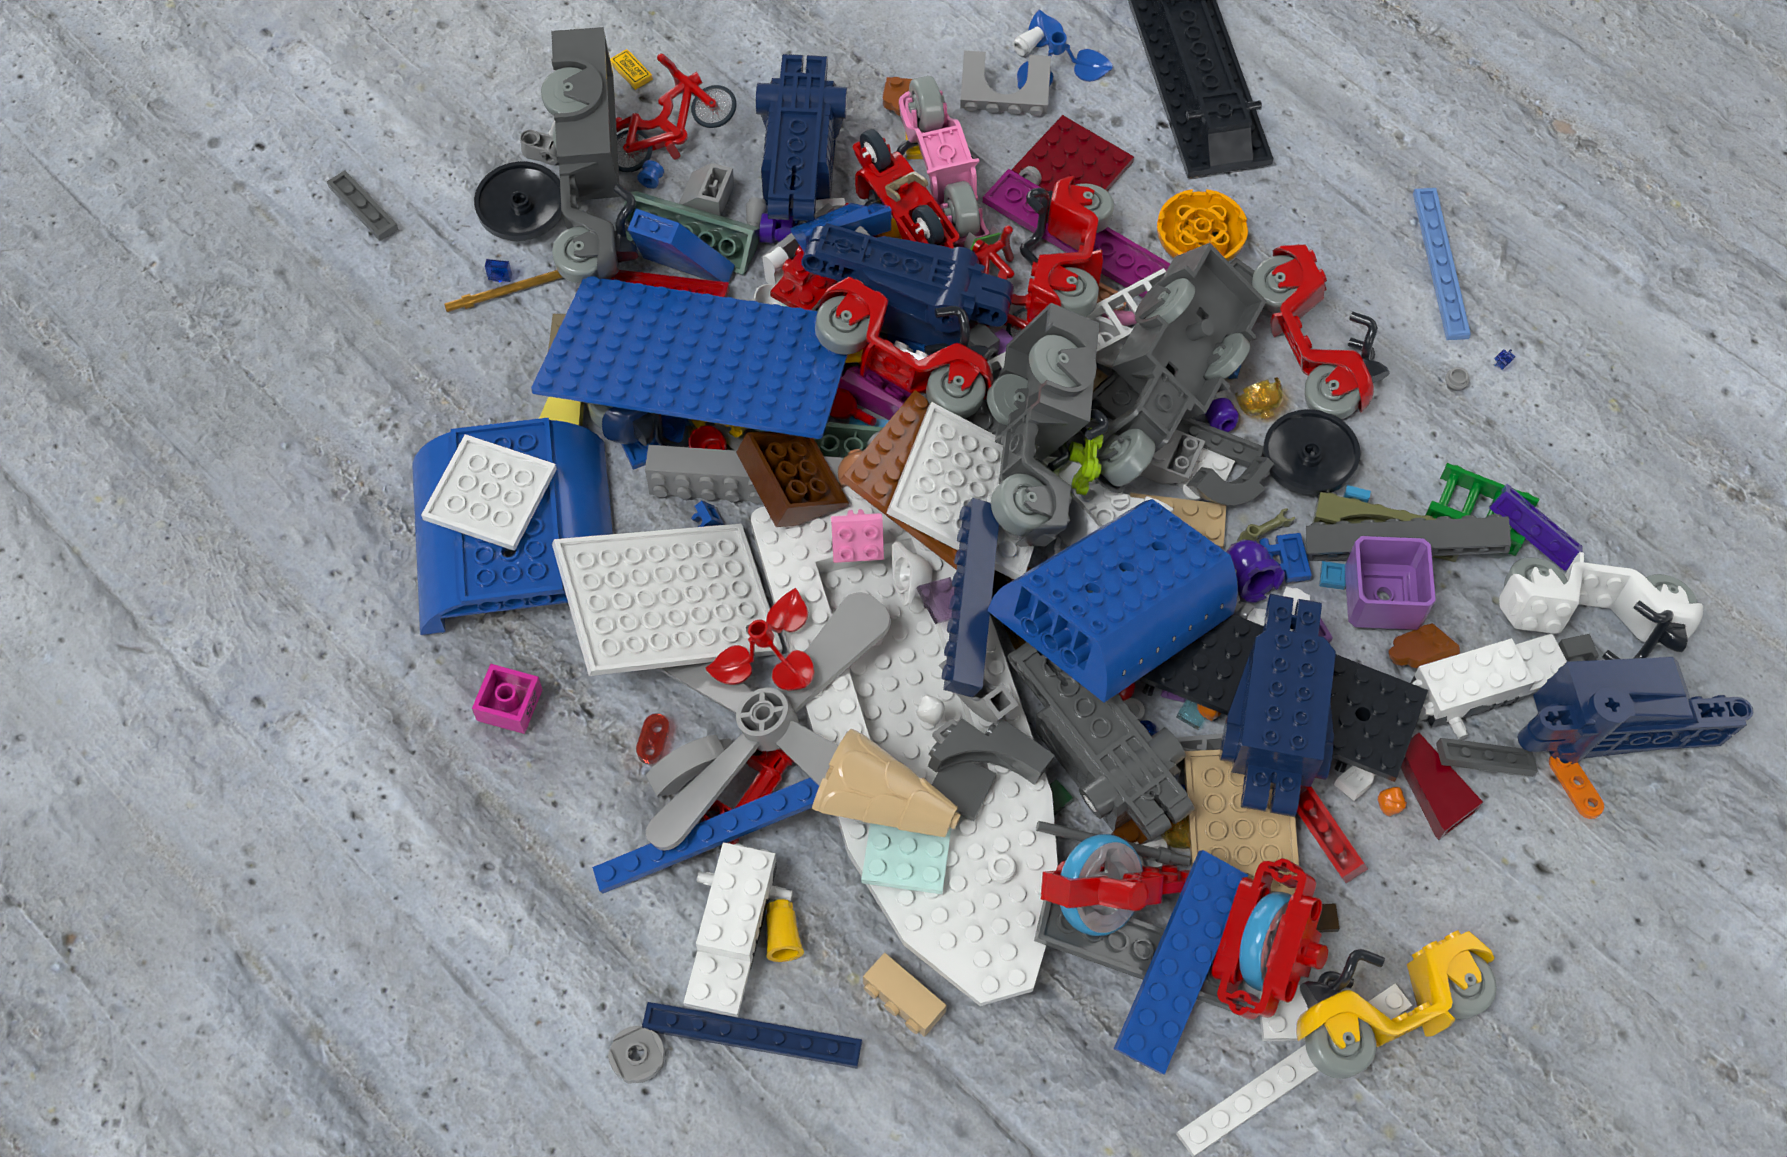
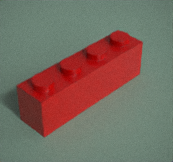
(1329, 835)

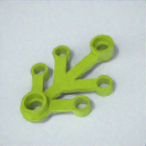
(1087, 458)

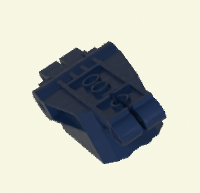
(913, 279)
(1282, 709)
(1626, 709)

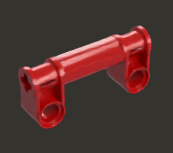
(770, 768)

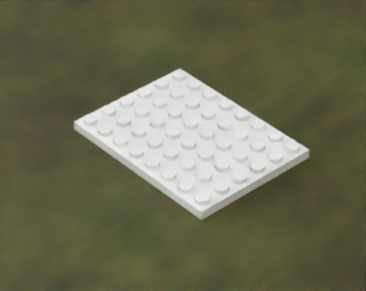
(661, 596)

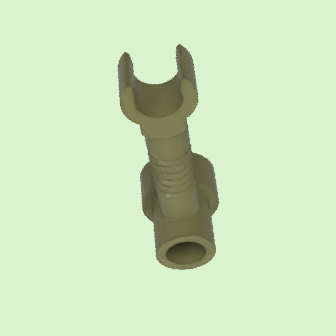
(1254, 532)

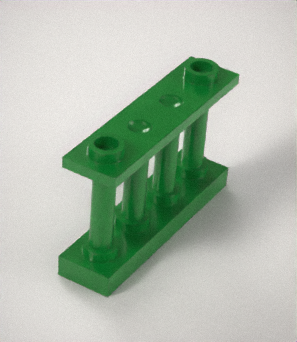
(1477, 485)

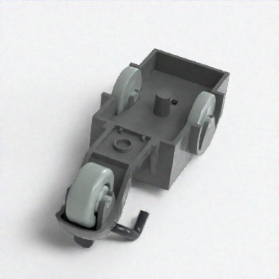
(587, 153)
(1196, 348)

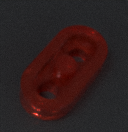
(652, 740)

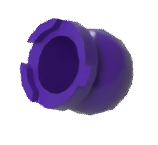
(1255, 570)

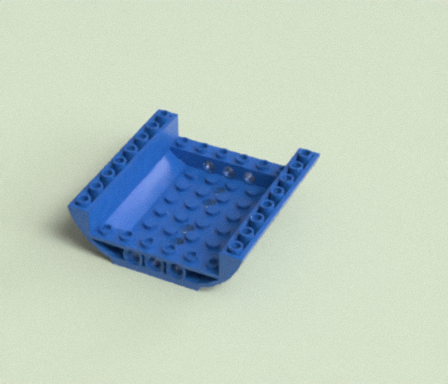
(471, 575)

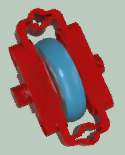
(1269, 940)

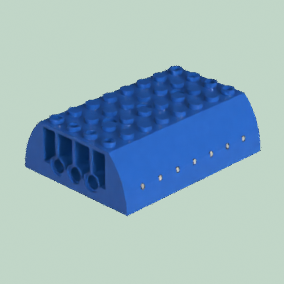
(1134, 618)

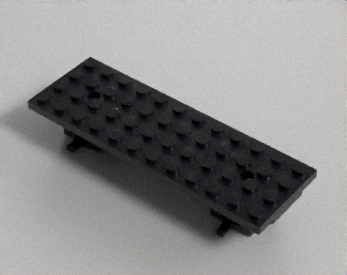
(1201, 86)
(1369, 708)

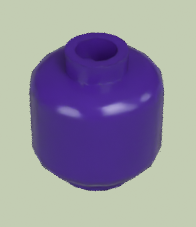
(1222, 414)

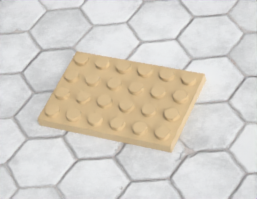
(1224, 828)

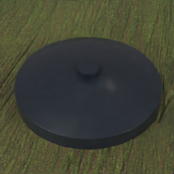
(519, 201)
(1311, 452)

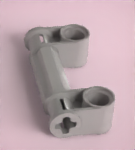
(539, 146)

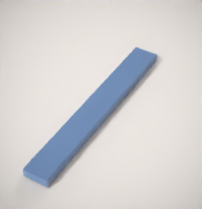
(1441, 264)

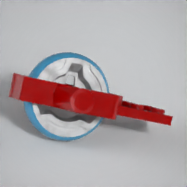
(1106, 884)

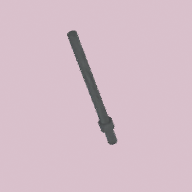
(1162, 854)

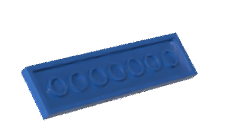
(1180, 963)

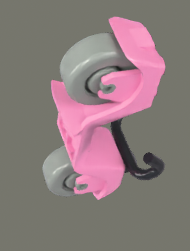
(944, 154)

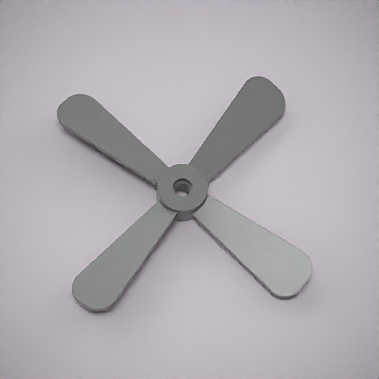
(770, 716)

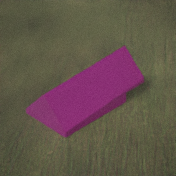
(873, 391)

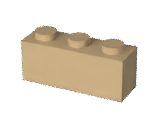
(903, 995)

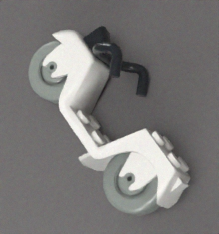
(1652, 607)

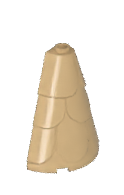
(879, 790)

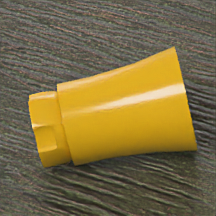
(782, 932)

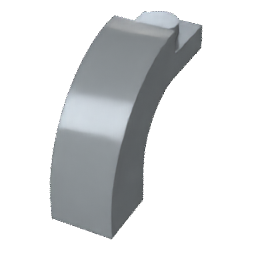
(990, 702)
(685, 763)

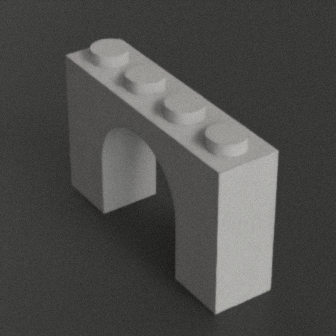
(1029, 99)

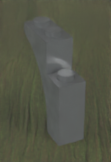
(999, 746)

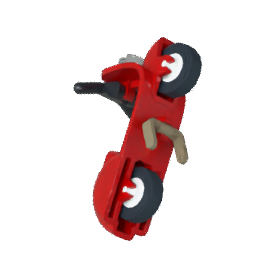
(892, 181)

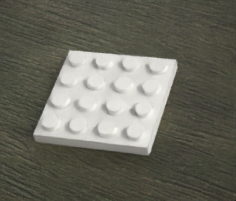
(489, 492)

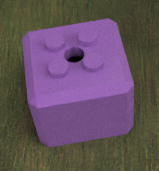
(1395, 567)

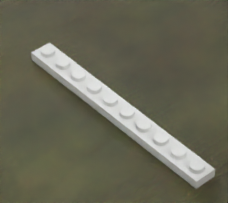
(1269, 1086)

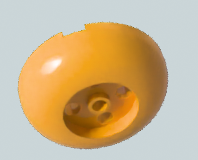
(1192, 217)

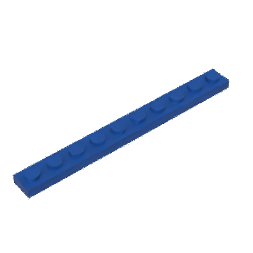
(708, 835)

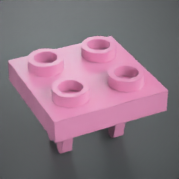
(857, 537)

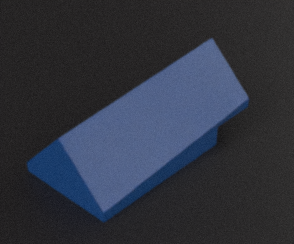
(873, 218)

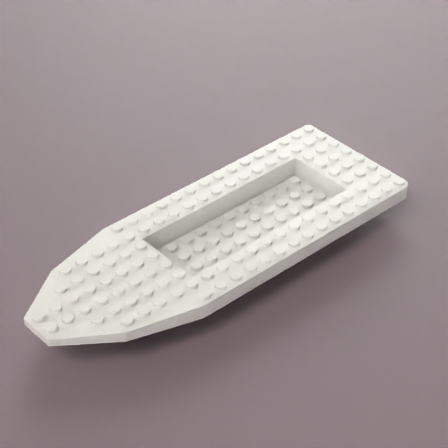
(978, 928)

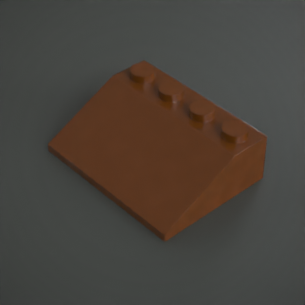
(790, 477)

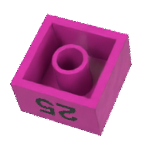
(507, 698)

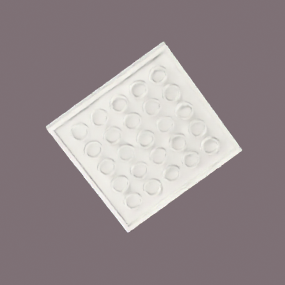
(943, 473)

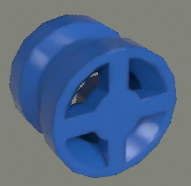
(650, 174)

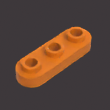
(1579, 794)

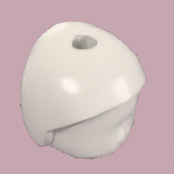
(930, 710)

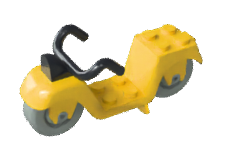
(1344, 1029)

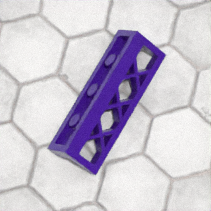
(1536, 527)

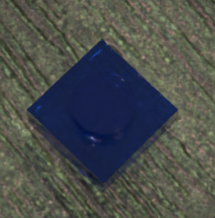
(498, 270)

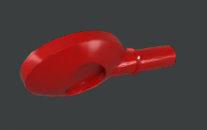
(846, 406)

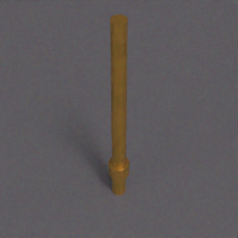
(468, 301)

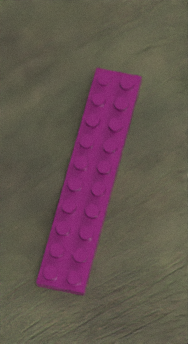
(1122, 258)

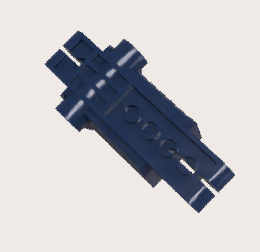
(801, 126)

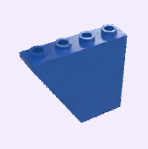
(677, 247)

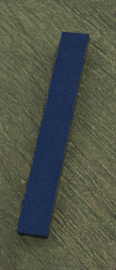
(752, 1035)

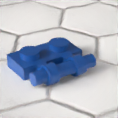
(1292, 556)

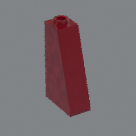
(1438, 788)

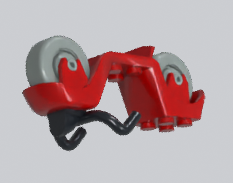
(1074, 218)
(951, 376)
(1336, 378)

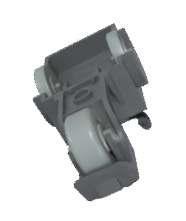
(1039, 406)

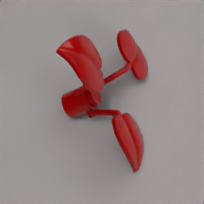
(793, 672)

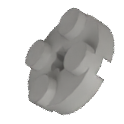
(621, 1049)

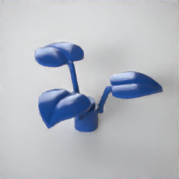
(1089, 63)

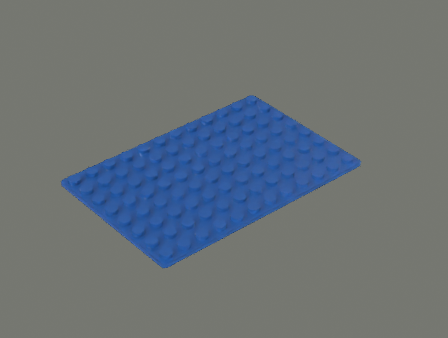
(693, 358)

